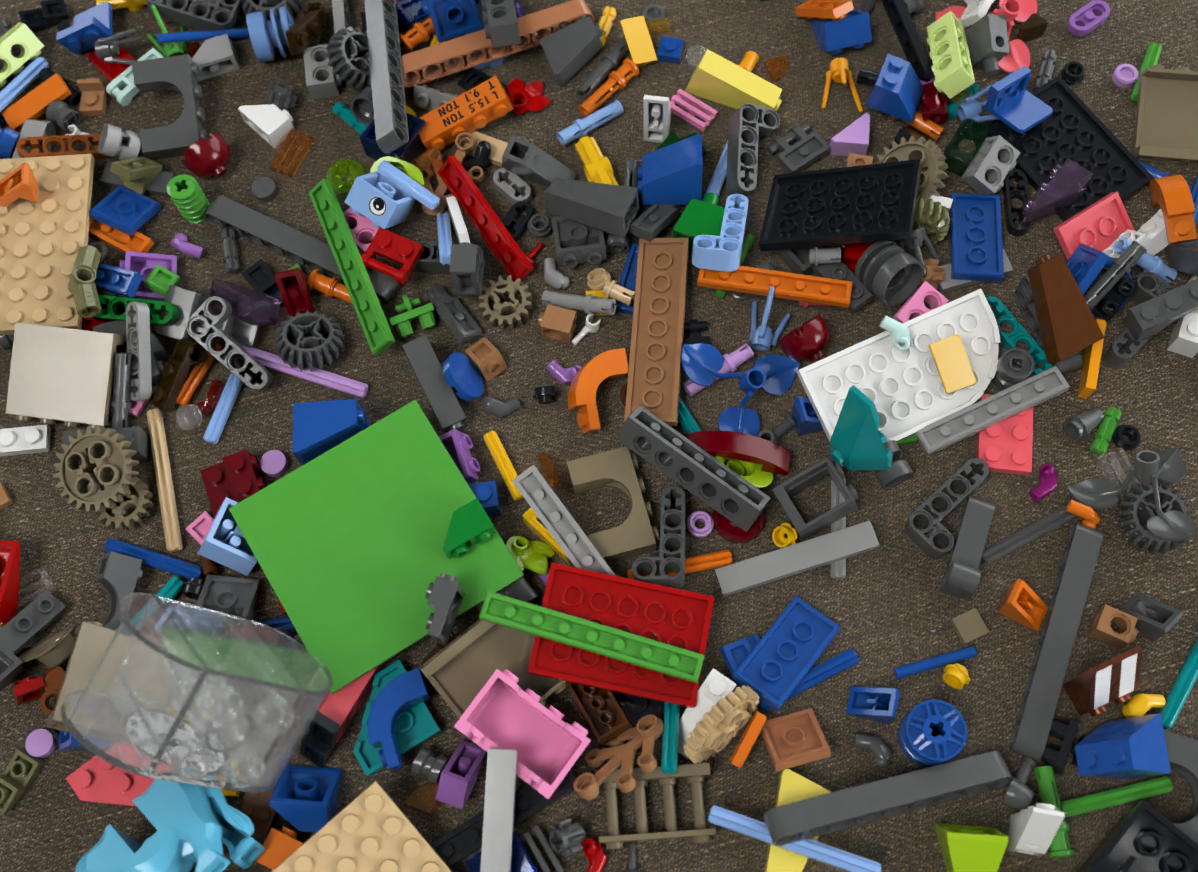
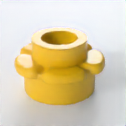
(779, 535)
(956, 676)

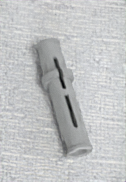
(589, 304)

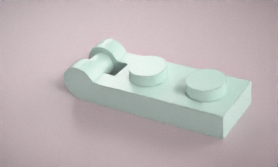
(126, 78)

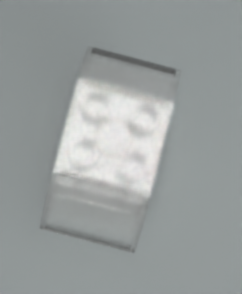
(197, 696)

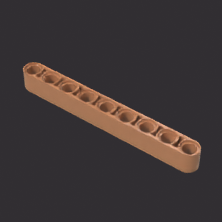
(476, 49)

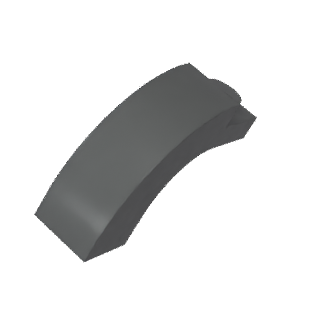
(158, 351)

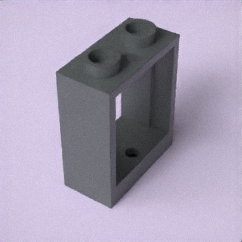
(806, 478)

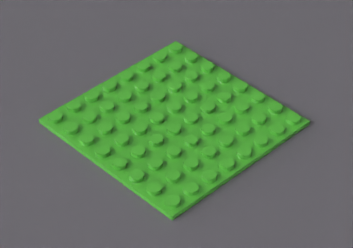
(362, 540)

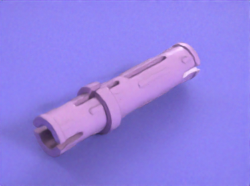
(730, 363)

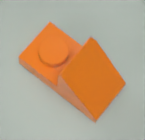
(18, 184)

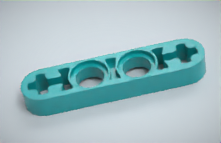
(1019, 334)

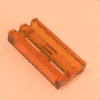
(295, 155)

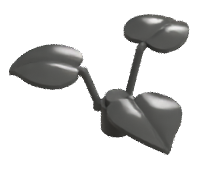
(1148, 468)

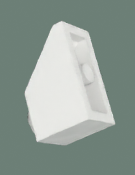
(268, 122)

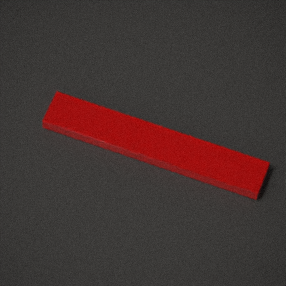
(485, 219)

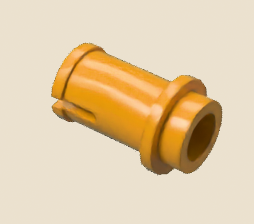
(749, 61)

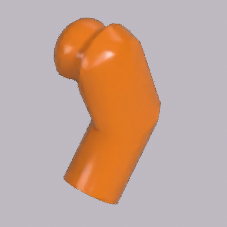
(1084, 511)

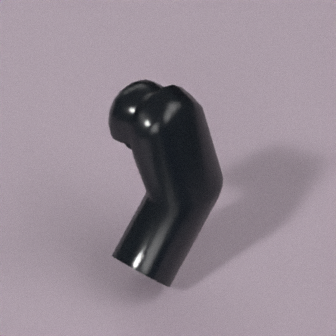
(480, 157)

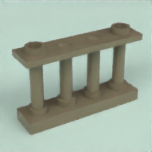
(693, 773)

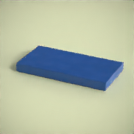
(976, 237)
(786, 653)

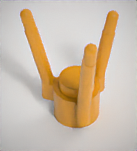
(840, 72)

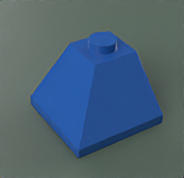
(307, 796)

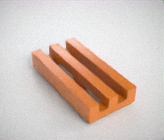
(748, 739)

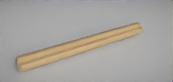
(164, 481)

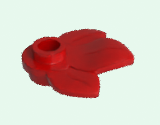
(528, 96)

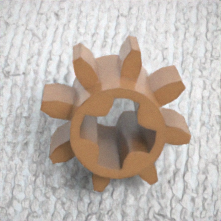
(934, 273)

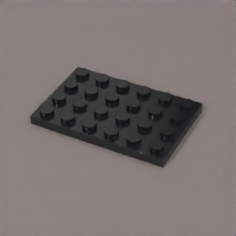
(1077, 135)
(842, 206)

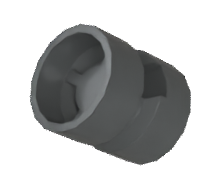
(363, 106)
(1013, 367)
(899, 471)

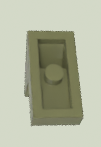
(136, 172)

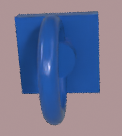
(452, 17)
(1086, 265)

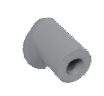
(554, 277)

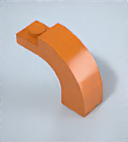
(1177, 207)
(584, 385)

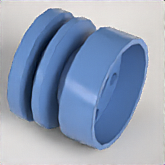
(269, 34)

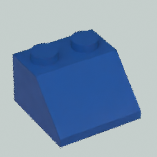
(850, 31)
(896, 89)

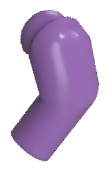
(180, 243)

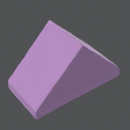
(852, 138)

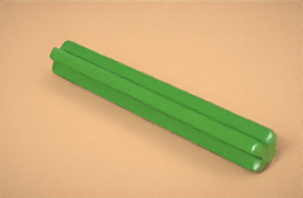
(1116, 796)

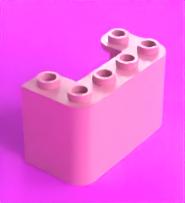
(515, 719)

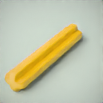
(502, 462)

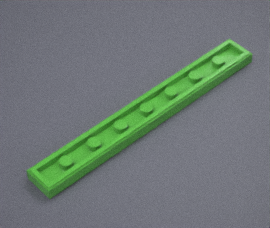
(351, 267)
(592, 637)

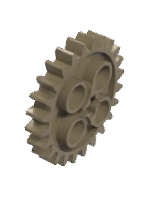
(932, 160)
(96, 469)

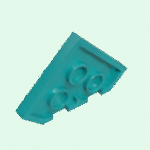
(412, 728)

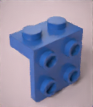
(87, 28)
(1014, 104)

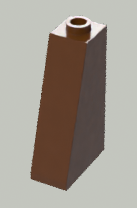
(1061, 309)

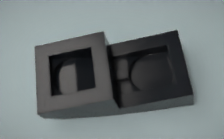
(46, 17)
(262, 280)
(320, 739)

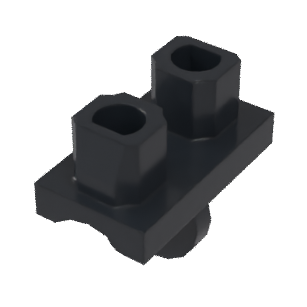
(1115, 298)
(1058, 757)

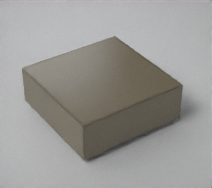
(969, 626)

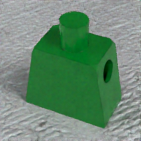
(700, 218)

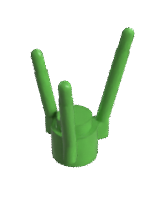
(169, 49)

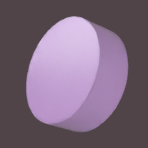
(1125, 75)
(274, 463)
(40, 743)

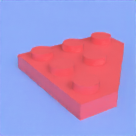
(107, 784)

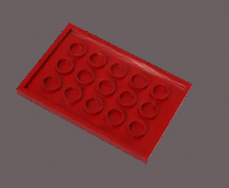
(630, 606)

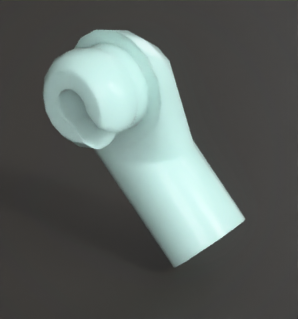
(898, 331)

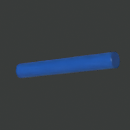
(934, 662)

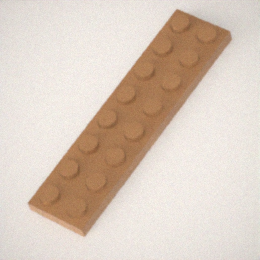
(658, 328)

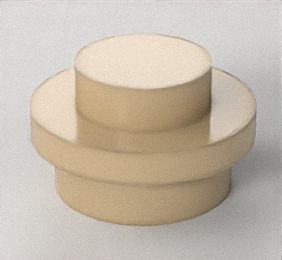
(597, 278)

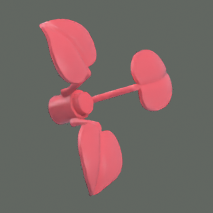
(1013, 11)

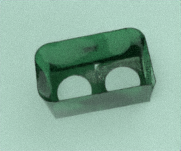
(972, 131)

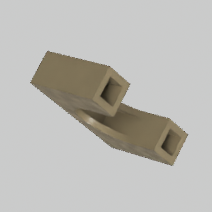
(617, 470)

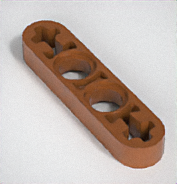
(64, 141)

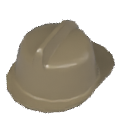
(51, 650)

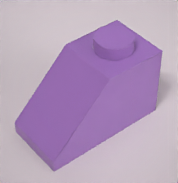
(460, 774)

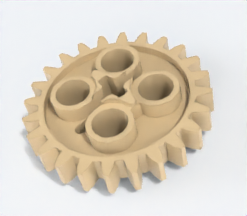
(721, 724)

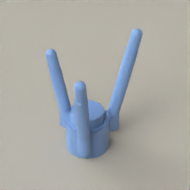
(973, 108)
(762, 337)

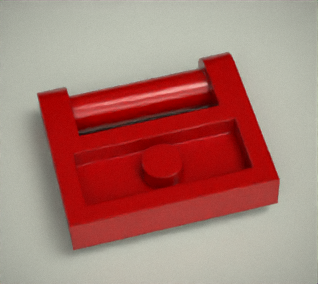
(394, 249)

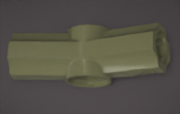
(83, 282)

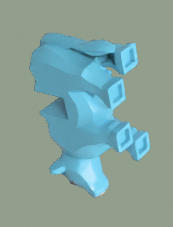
(190, 829)

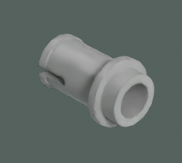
(824, 256)

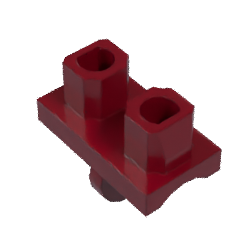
(934, 104)

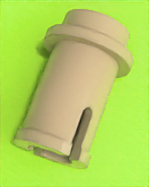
(618, 292)

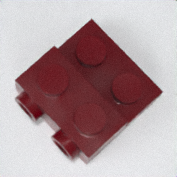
(232, 478)

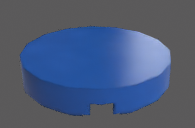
(464, 376)

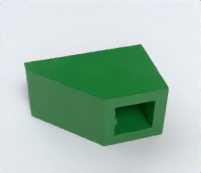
(467, 527)

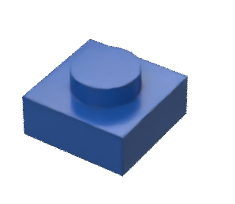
(670, 49)

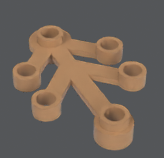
(441, 189)
(645, 733)

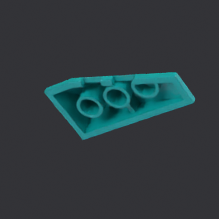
(856, 436)

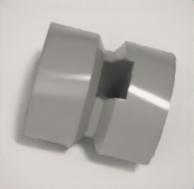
(111, 140)

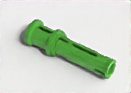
(1048, 792)

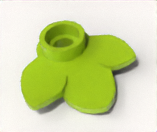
(530, 554)

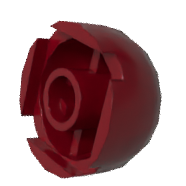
(208, 157)
(806, 340)

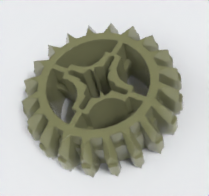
(933, 217)

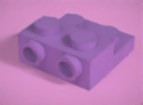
(144, 265)
(458, 448)

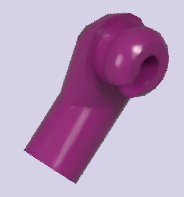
(1047, 483)

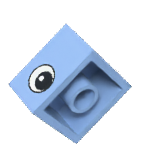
(379, 200)

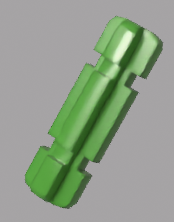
(1105, 431)

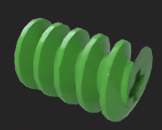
(188, 198)

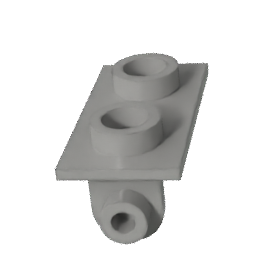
(430, 98)

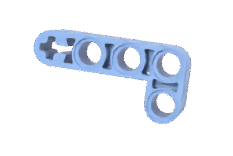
(723, 251)

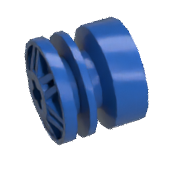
(916, 731)

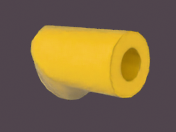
(1142, 703)

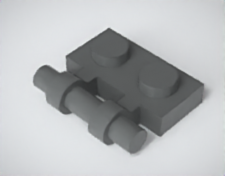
(801, 154)

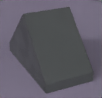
(1153, 616)

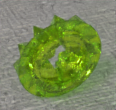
(341, 168)

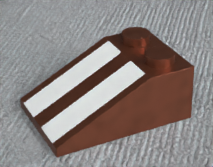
(1106, 683)

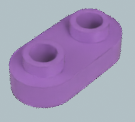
(1084, 19)

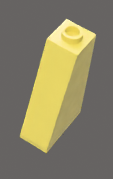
(731, 84)
(791, 789)

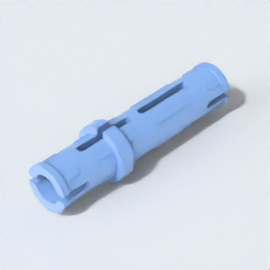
(582, 127)
(1148, 262)

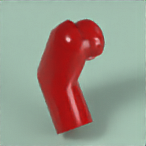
(594, 854)

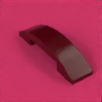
(744, 448)

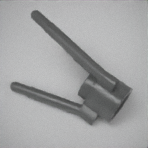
(108, 48)
(918, 236)

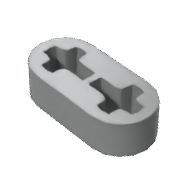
(515, 182)

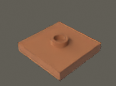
(794, 740)

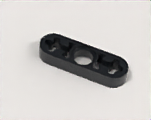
(1021, 193)

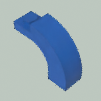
(386, 710)

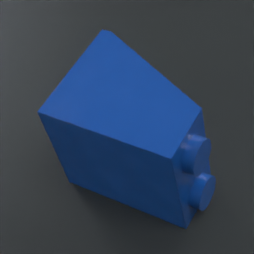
(672, 173)
(325, 425)
(1124, 749)

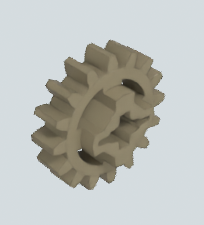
(503, 292)
(130, 510)

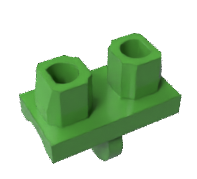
(402, 321)

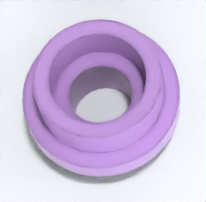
(700, 516)

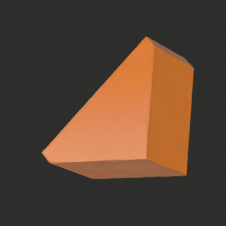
(1023, 605)

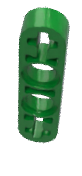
(113, 301)

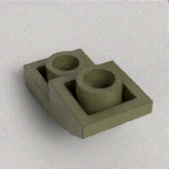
(17, 778)

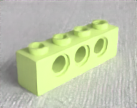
(29, 45)
(950, 55)

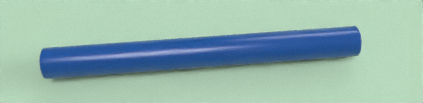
(201, 35)

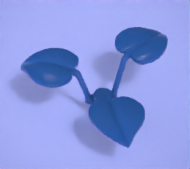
(770, 372)

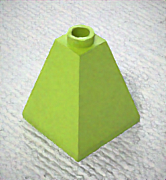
(971, 847)

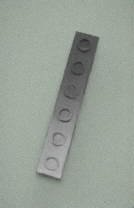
(500, 22)
(693, 468)

